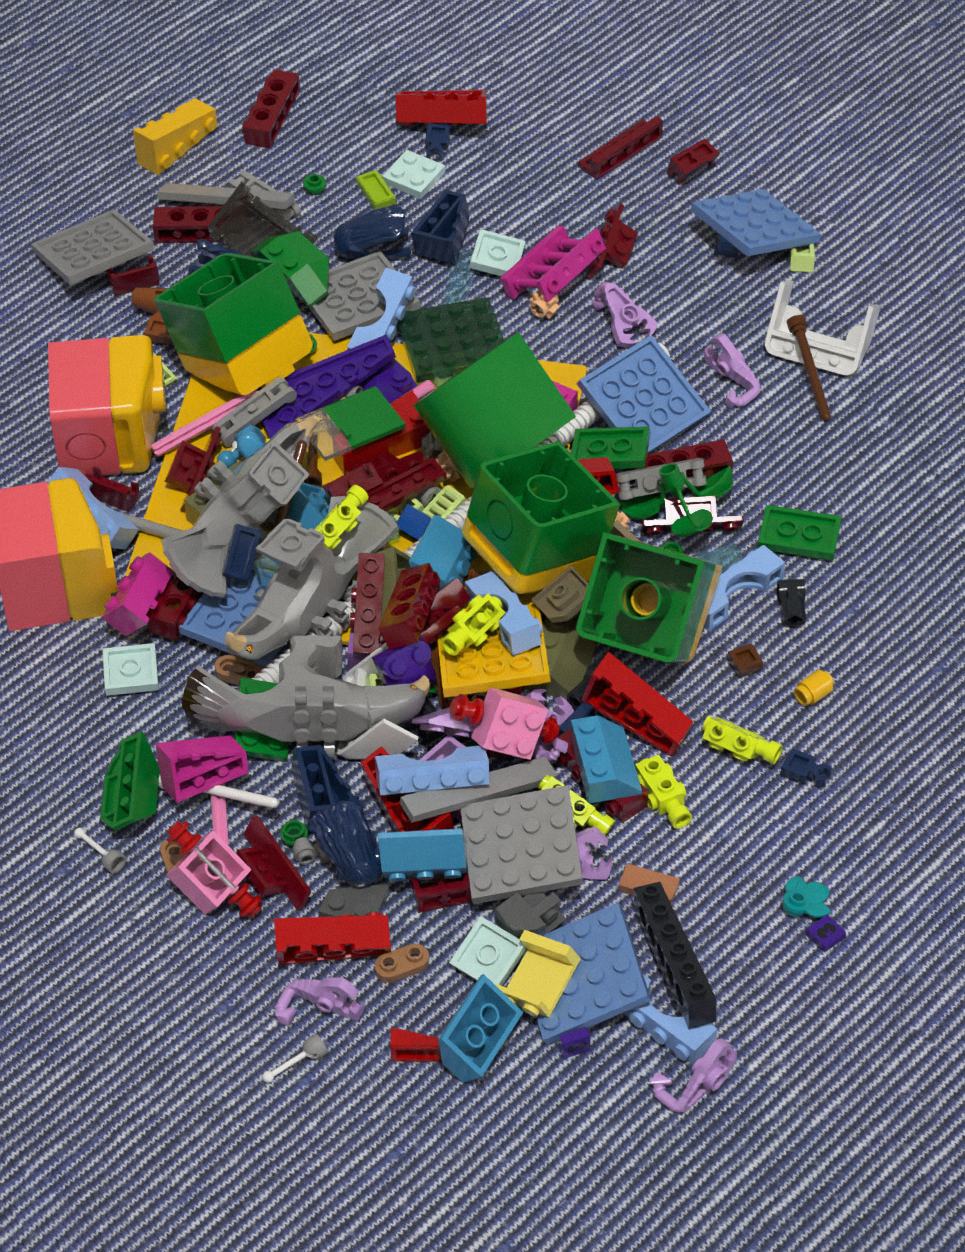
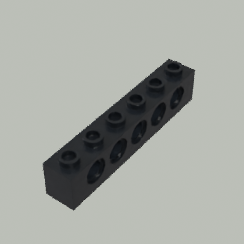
(675, 955)

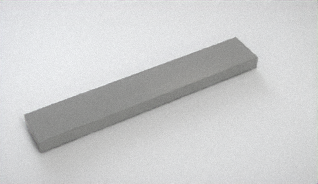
(220, 195)
(502, 783)

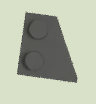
(354, 900)

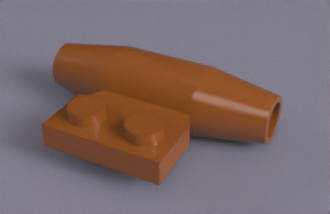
(144, 299)

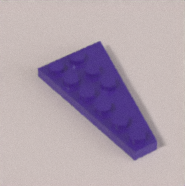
(329, 380)

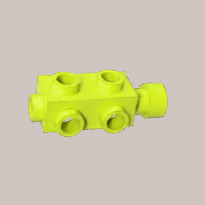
(342, 516)
(472, 624)
(740, 741)
(656, 776)
(588, 815)

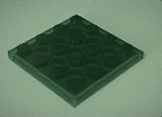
(449, 337)

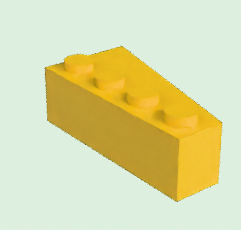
(173, 135)

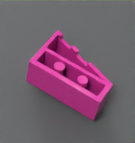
(137, 594)
(199, 764)

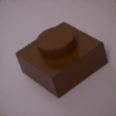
(745, 660)

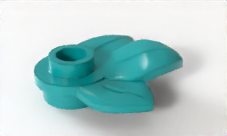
(805, 898)

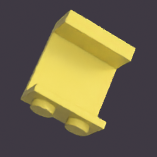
(541, 974)

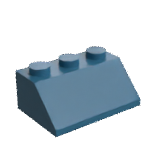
(309, 506)
(444, 550)
(604, 759)
(423, 854)
(477, 1030)

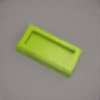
(375, 190)

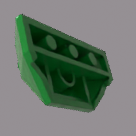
(301, 262)
(130, 783)

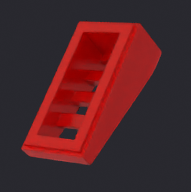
(413, 1046)

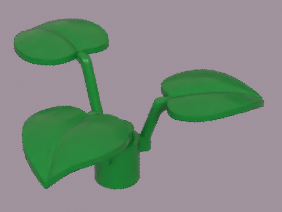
(673, 481)

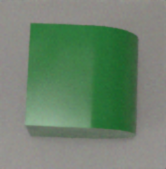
(494, 408)

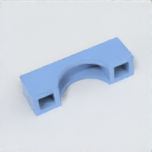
(394, 292)
(118, 526)
(757, 571)
(517, 627)
(403, 775)
(673, 1031)

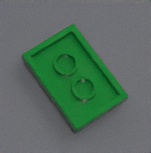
(622, 445)
(800, 532)
(257, 744)

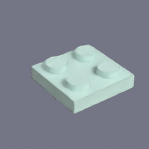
(414, 174)
(496, 252)
(130, 669)
(488, 952)

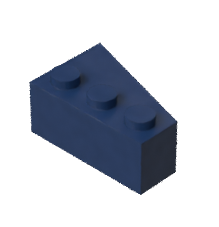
(442, 228)
(317, 781)

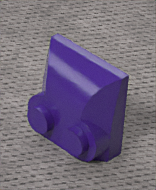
(391, 381)
(405, 664)

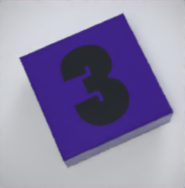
(825, 933)
(574, 1043)

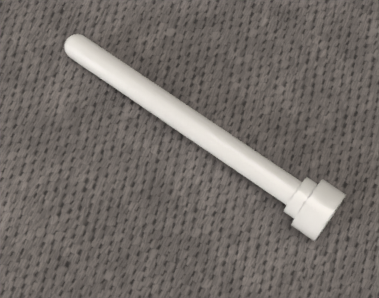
(240, 795)

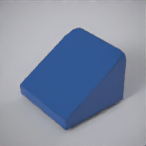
(413, 521)

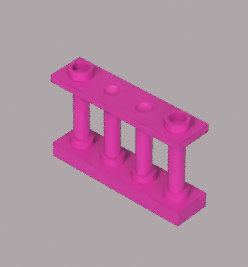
(544, 254)

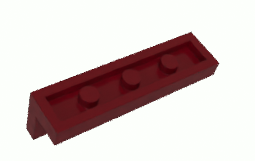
(622, 148)
(407, 485)

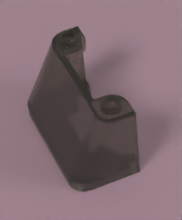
(248, 222)

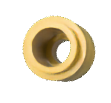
(814, 687)

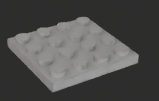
(92, 247)
(353, 296)
(521, 844)

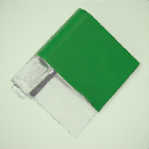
(353, 422)

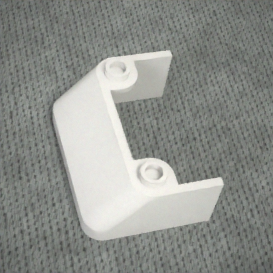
(827, 352)
(384, 733)

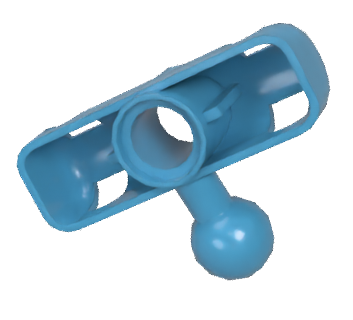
(248, 442)

